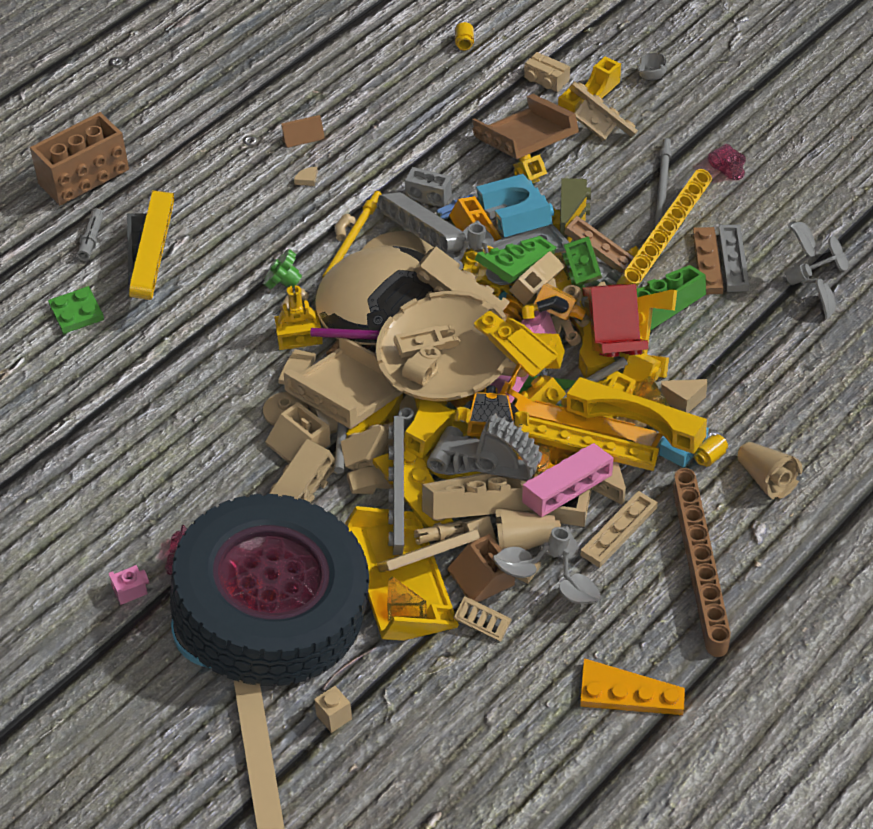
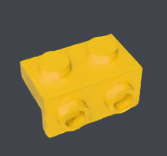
(544, 389)

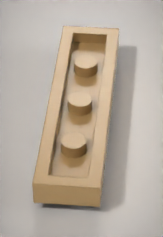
(618, 529)

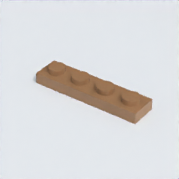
(602, 246)
(708, 258)

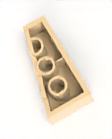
(444, 275)
(472, 496)

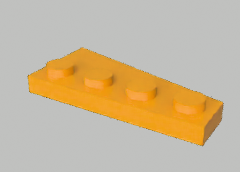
(623, 690)

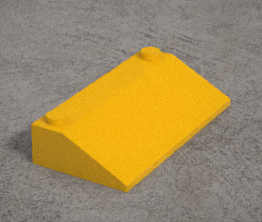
(422, 576)

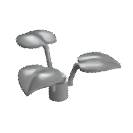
(478, 239)
(801, 271)
(561, 544)

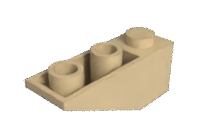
(533, 279)

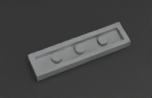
(733, 258)

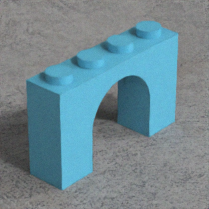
(525, 205)

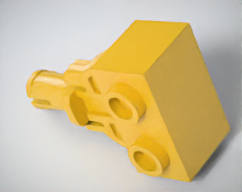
(295, 323)

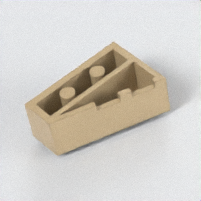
(305, 472)

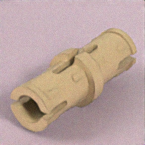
(438, 532)

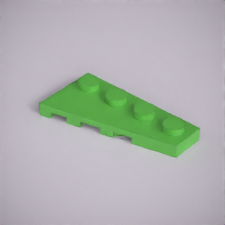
(515, 259)

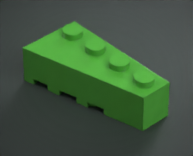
(689, 285)

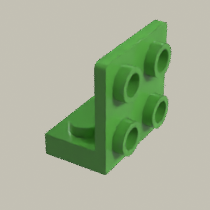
(581, 262)

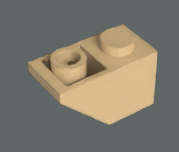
(362, 447)

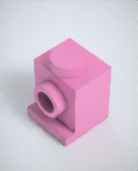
(129, 584)

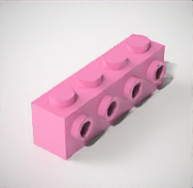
(567, 479)

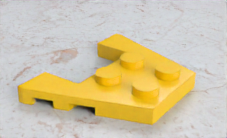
(661, 300)

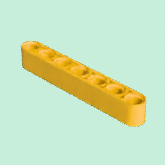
(151, 245)

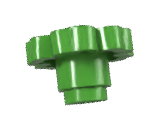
(283, 271)

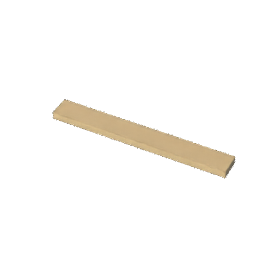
(258, 756)

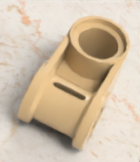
(422, 365)

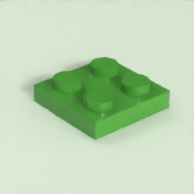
(76, 310)

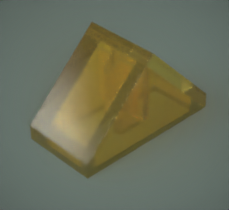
(404, 602)

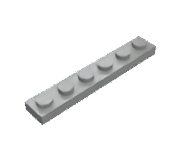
(396, 494)

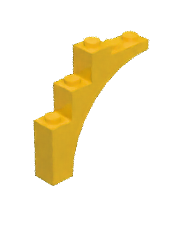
(427, 426)

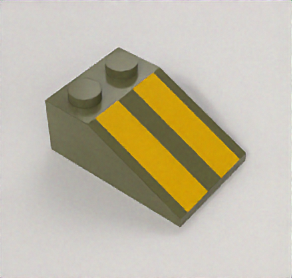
(573, 202)

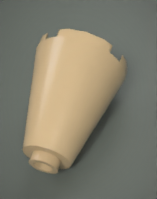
(770, 469)
(523, 528)

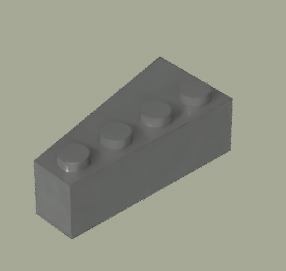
(135, 227)

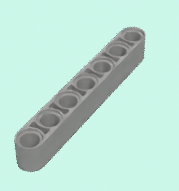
(421, 222)

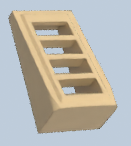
(463, 610)

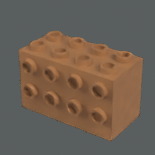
(79, 158)

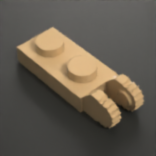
(411, 342)

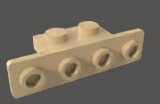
(598, 116)

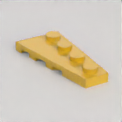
(415, 475)

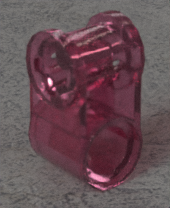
(728, 161)

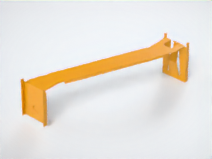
(598, 424)

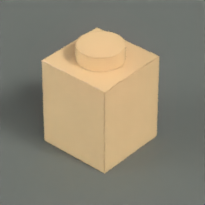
(333, 709)

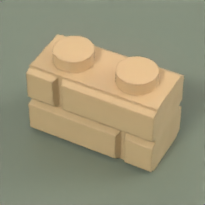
(547, 72)

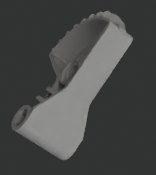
(488, 455)

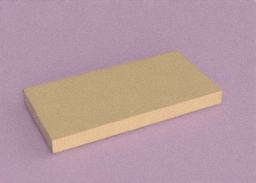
(428, 551)

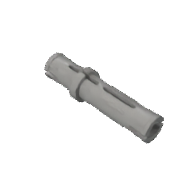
(88, 239)

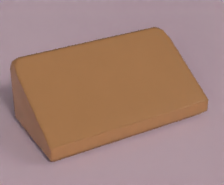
(302, 131)

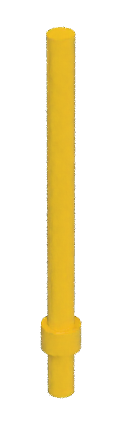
(368, 209)

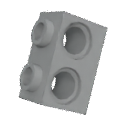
(428, 187)

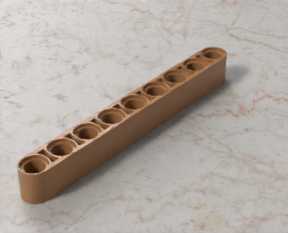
(701, 563)

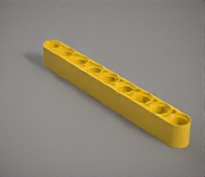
(666, 228)

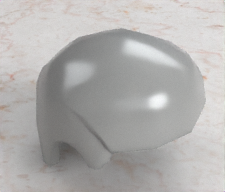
(652, 66)

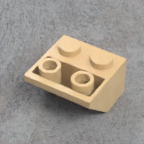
(294, 428)

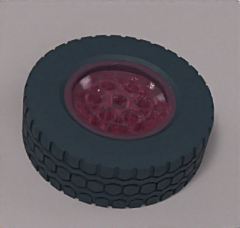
(236, 584)

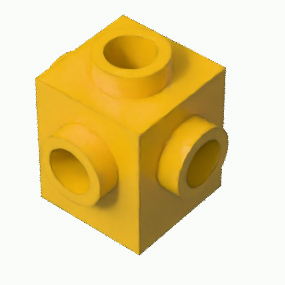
(531, 167)

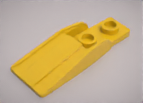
(517, 342)

